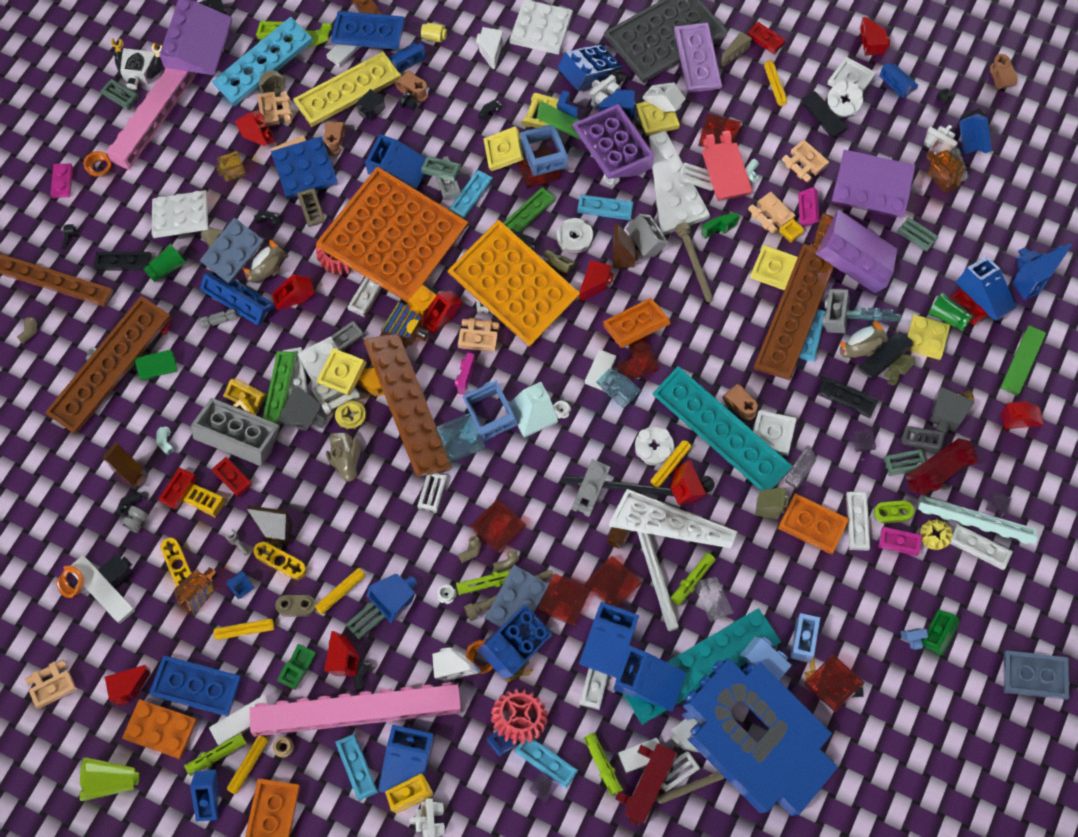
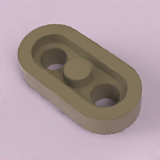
(295, 607)

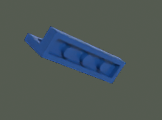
(236, 298)

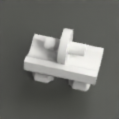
(603, 89)
(942, 136)
(426, 820)

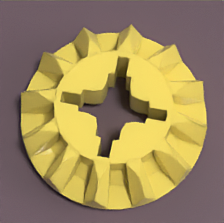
(342, 413)
(932, 541)

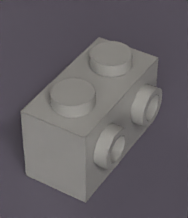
(646, 235)
(837, 307)

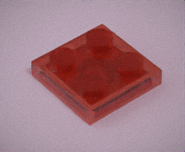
(716, 125)
(533, 181)
(497, 526)
(613, 582)
(564, 600)
(834, 683)

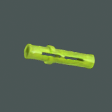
(687, 585)
(463, 588)
(215, 754)
(607, 773)

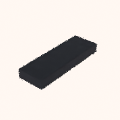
(823, 114)
(121, 261)
(886, 355)
(847, 397)

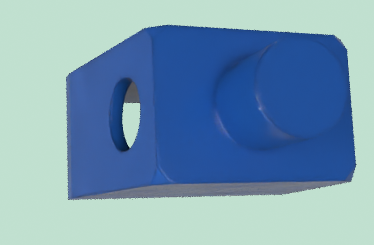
(392, 595)

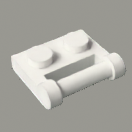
(326, 395)

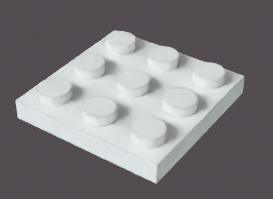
(541, 26)
(179, 214)

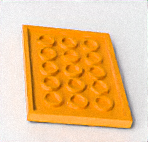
(513, 283)

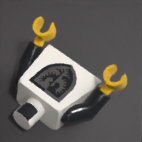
(137, 65)

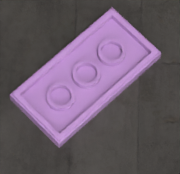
(697, 57)

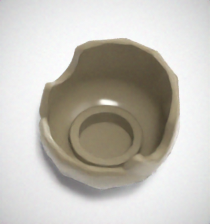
(271, 82)

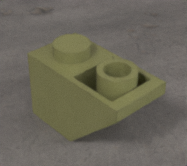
(771, 503)

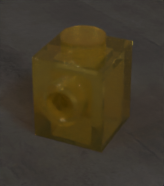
(230, 166)

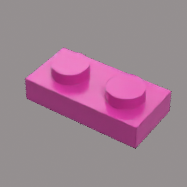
(61, 180)
(808, 207)
(467, 368)
(899, 541)

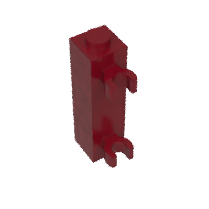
(941, 467)
(650, 784)

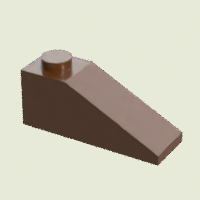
(623, 249)
(125, 467)

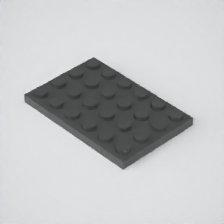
(649, 38)

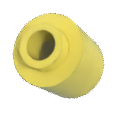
(433, 32)

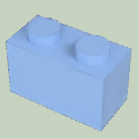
(805, 638)
(761, 651)

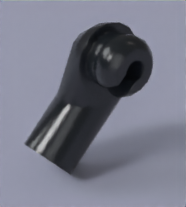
(493, 105)
(267, 215)
(126, 503)
(363, 667)

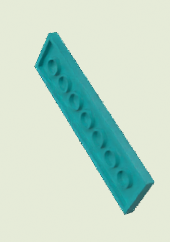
(722, 430)
(701, 657)

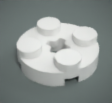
(849, 108)
(581, 229)
(660, 437)

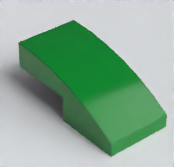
(722, 223)
(297, 667)

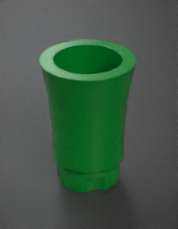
(164, 263)
(950, 312)

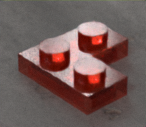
(641, 362)

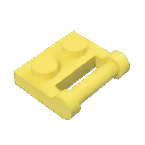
(536, 99)

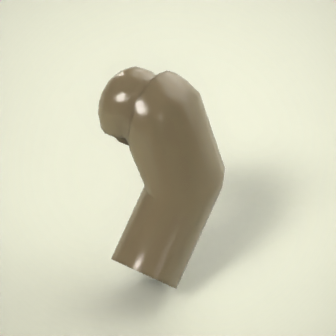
(30, 330)
(508, 563)

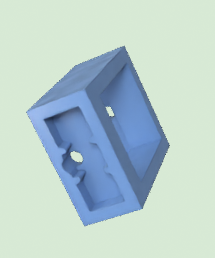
(547, 163)
(497, 426)

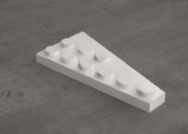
(675, 199)
(657, 518)

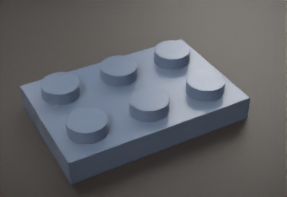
(232, 250)
(516, 591)
(1036, 675)

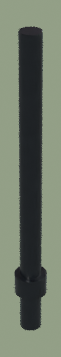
(622, 486)

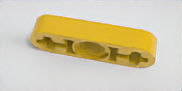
(177, 550)
(277, 552)

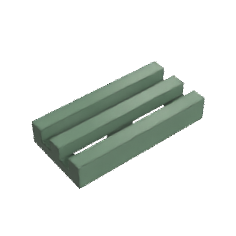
(129, 101)
(439, 170)
(919, 232)
(891, 472)
(359, 616)

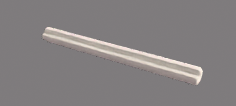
(658, 581)

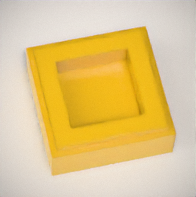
(791, 230)

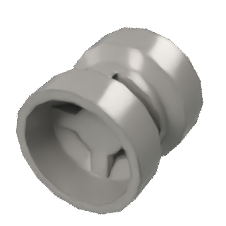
(134, 519)

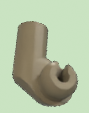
(472, 551)

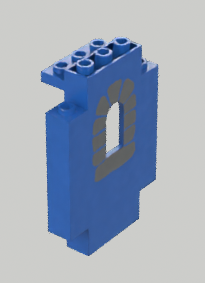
(784, 762)

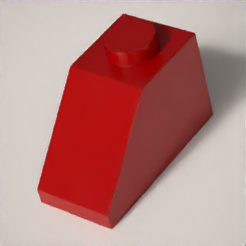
(873, 38)
(596, 279)
(293, 292)
(441, 310)
(1021, 415)
(686, 485)
(126, 684)

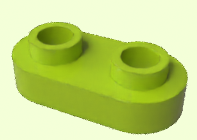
(892, 511)

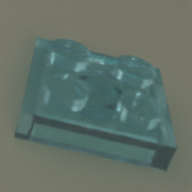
(873, 314)
(460, 438)

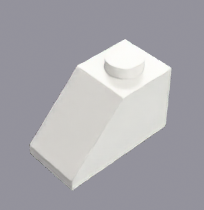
(490, 45)
(665, 97)
(452, 665)
(682, 733)

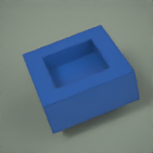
(499, 744)

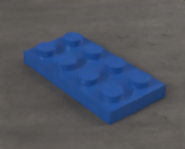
(368, 30)
(195, 686)

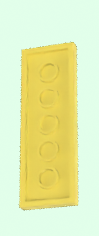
(346, 89)

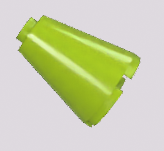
(105, 778)

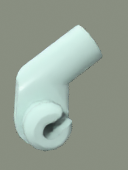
(750, 168)
(161, 440)

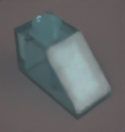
(618, 387)

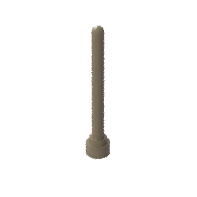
(683, 230)
(474, 610)
(690, 787)

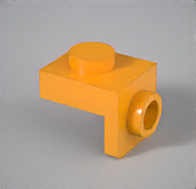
(421, 300)

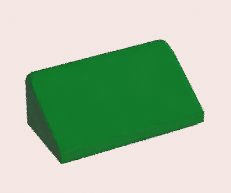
(156, 364)
(941, 632)

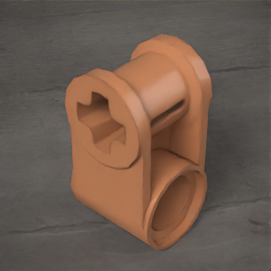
(1003, 72)
(411, 83)
(334, 137)
(739, 400)

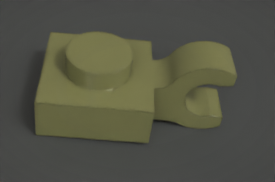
(560, 262)
(899, 367)

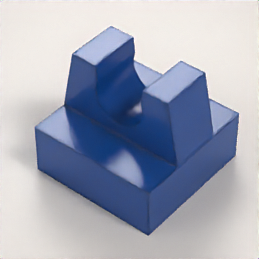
(1026, 255)
(240, 585)

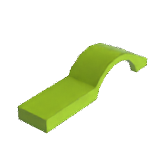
(318, 36)

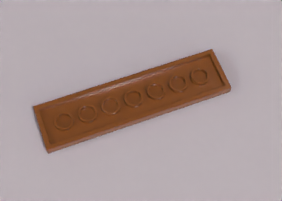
(794, 314)
(108, 365)
(407, 404)

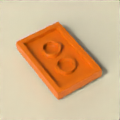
(636, 322)
(813, 523)
(159, 729)
(272, 809)

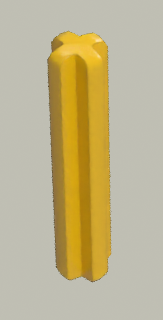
(775, 83)
(670, 463)
(338, 592)
(243, 629)
(247, 764)

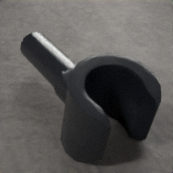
(68, 229)

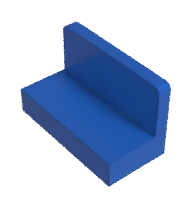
(408, 57)
(897, 80)
(563, 105)
(975, 134)

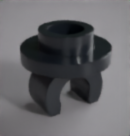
(406, 100)

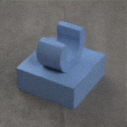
(914, 637)

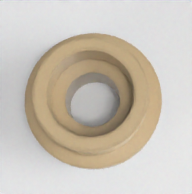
(283, 740)

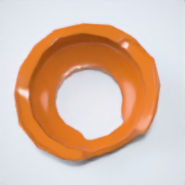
(94, 157)
(63, 584)
(470, 653)

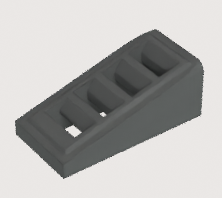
(925, 433)

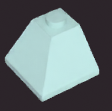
(533, 410)

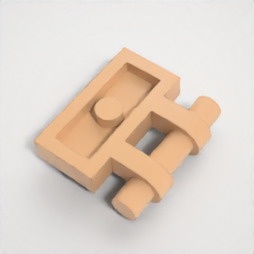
(268, 107)
(809, 157)
(774, 209)
(478, 339)
(52, 689)

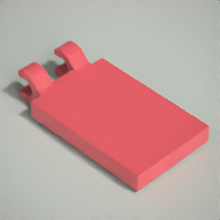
(725, 167)

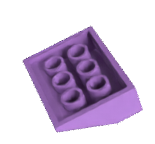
(195, 38)
(615, 143)
(873, 184)
(858, 252)

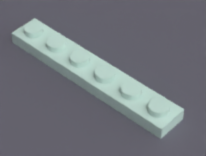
(983, 521)

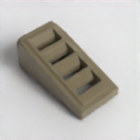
(736, 48)
(306, 195)

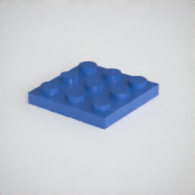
(304, 167)

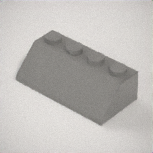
(235, 431)

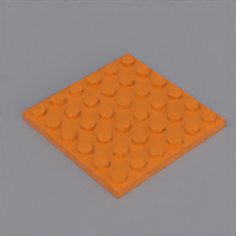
(392, 234)

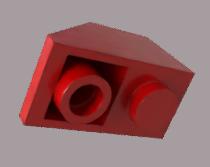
(253, 127)
(341, 656)

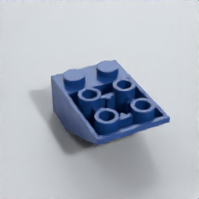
(586, 65)
(396, 160)
(1036, 273)
(987, 288)
(609, 639)
(514, 642)
(649, 679)
(405, 756)

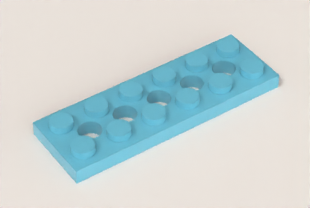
(262, 50)

